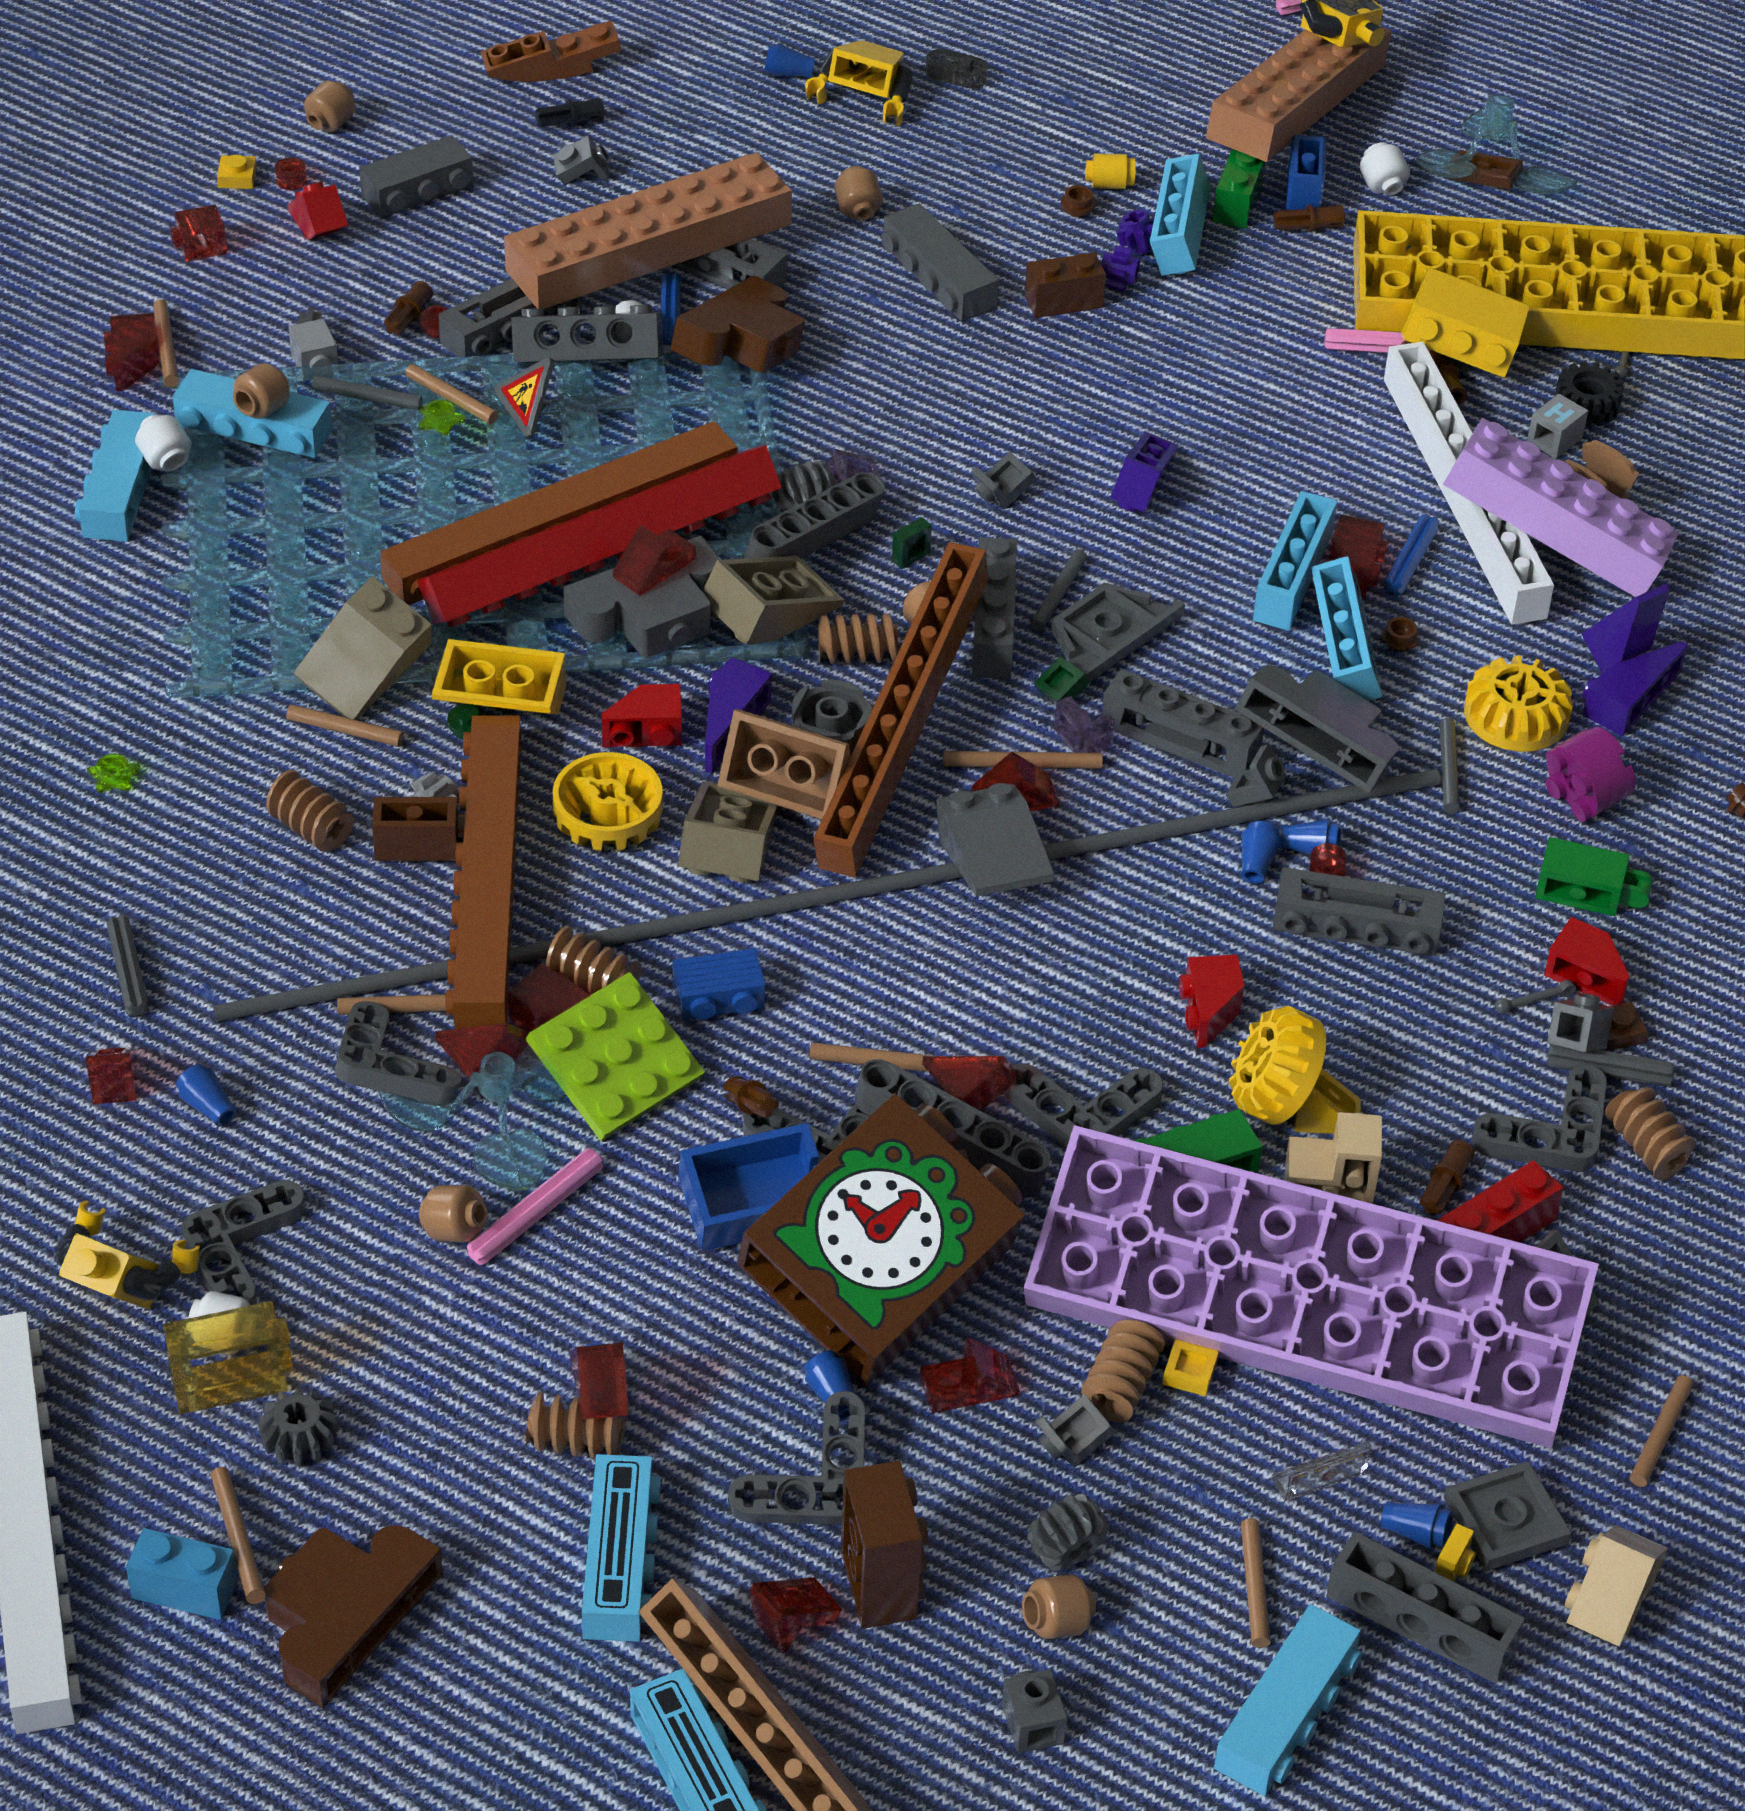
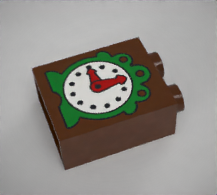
(882, 1236)

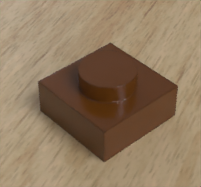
(1626, 1027)

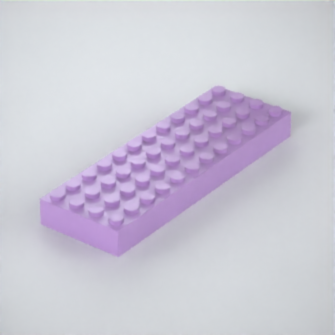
(1313, 1285)

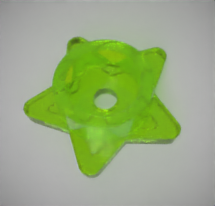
(440, 416)
(113, 764)

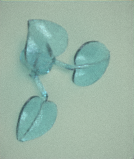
(1494, 123)
(507, 1159)

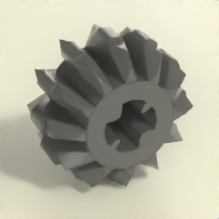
(802, 483)
(298, 1426)
(1068, 1532)

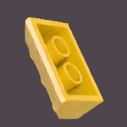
(1466, 322)
(501, 677)

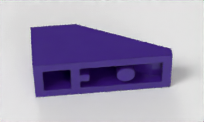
(1143, 472)
(1628, 629)
(1631, 687)
(732, 688)

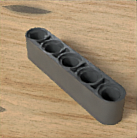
(819, 519)
(978, 1133)

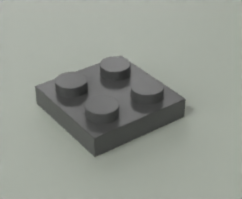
(1508, 1515)

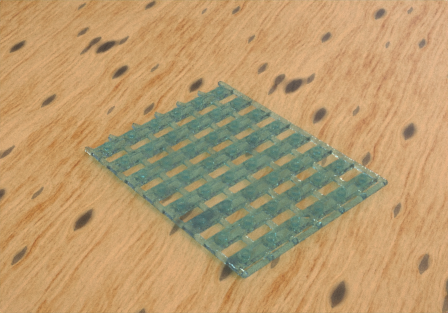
(285, 523)

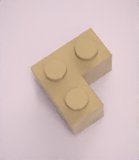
(1341, 1165)
(1616, 1582)

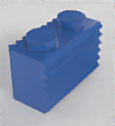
(1306, 172)
(718, 984)

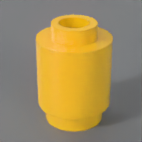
(1110, 171)

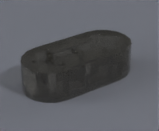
(956, 68)

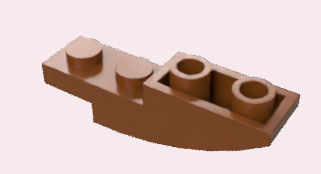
(539, 60)

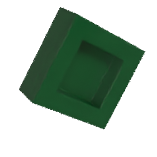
(911, 542)
(1061, 681)

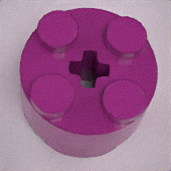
(1589, 773)

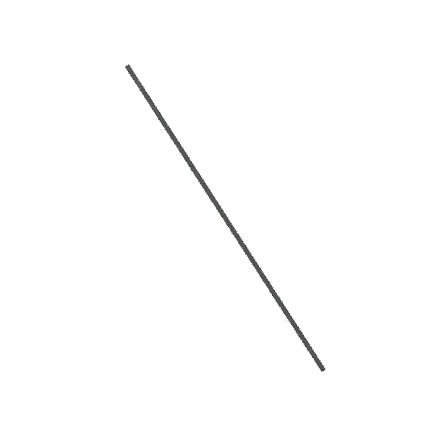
(831, 894)

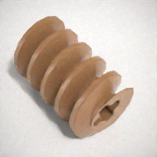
(857, 638)
(309, 811)
(585, 963)
(1651, 1131)
(1123, 1368)
(567, 1426)

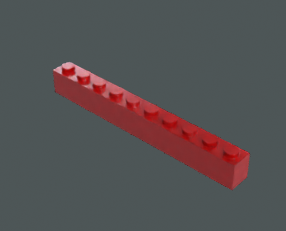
(597, 535)

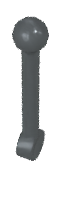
(1621, 369)
(1565, 988)

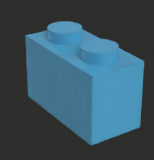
(182, 1573)

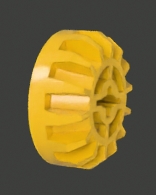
(1515, 723)
(616, 792)
(1278, 1064)

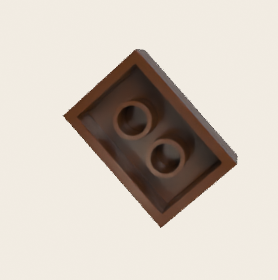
(883, 1544)

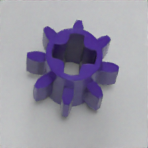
(1136, 231)
(1120, 267)

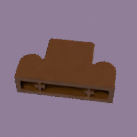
(742, 324)
(345, 1603)

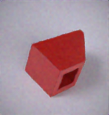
(318, 210)
(645, 718)
(1213, 995)

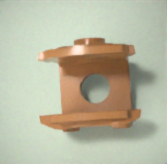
(1607, 467)

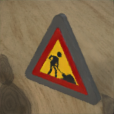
(525, 395)

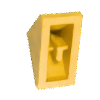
(1323, 1104)

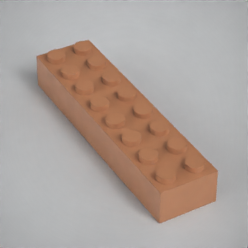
(1291, 93)
(647, 230)

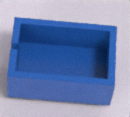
(741, 1179)

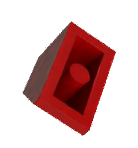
(1589, 960)

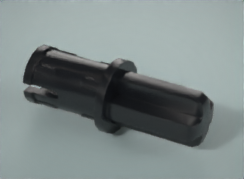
(570, 113)

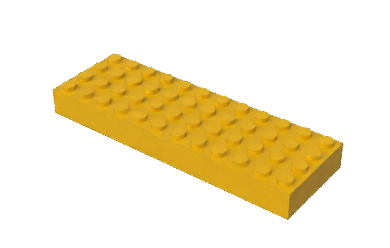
(1581, 281)

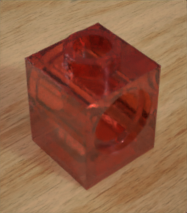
(199, 233)

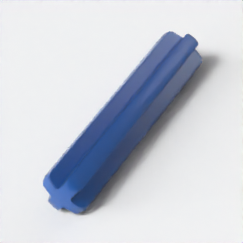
(670, 304)
(1411, 554)

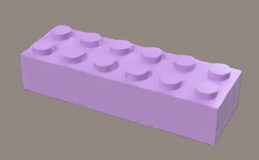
(1561, 508)

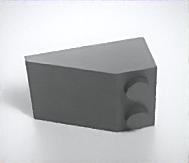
(993, 839)

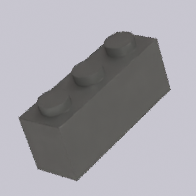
(416, 176)

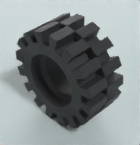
(1603, 386)

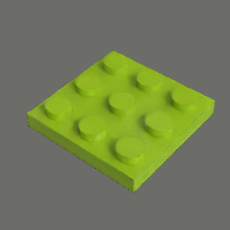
(615, 1056)

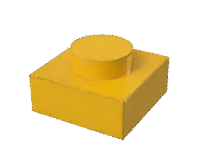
(236, 172)
(1190, 1367)
(1456, 1555)

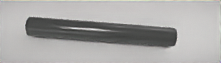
(367, 392)
(1058, 590)
(1449, 766)

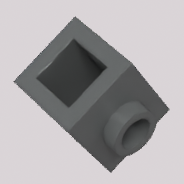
(1581, 1023)
(1034, 1711)

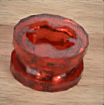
(290, 173)
(1328, 859)

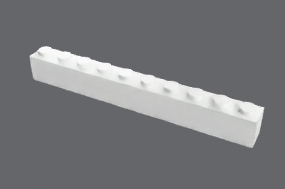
(1441, 435)
(30, 1570)

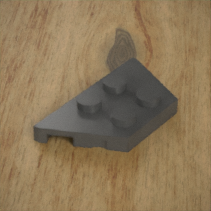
(1110, 626)

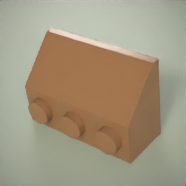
(782, 764)

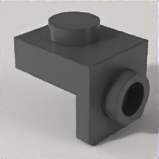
(580, 158)
(1003, 481)
(1259, 781)
(1075, 1431)

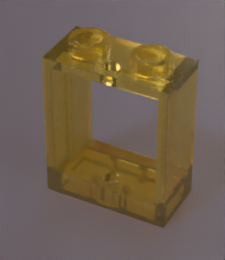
(234, 1378)

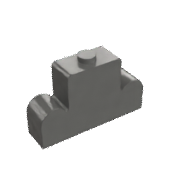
(653, 622)
(1321, 722)

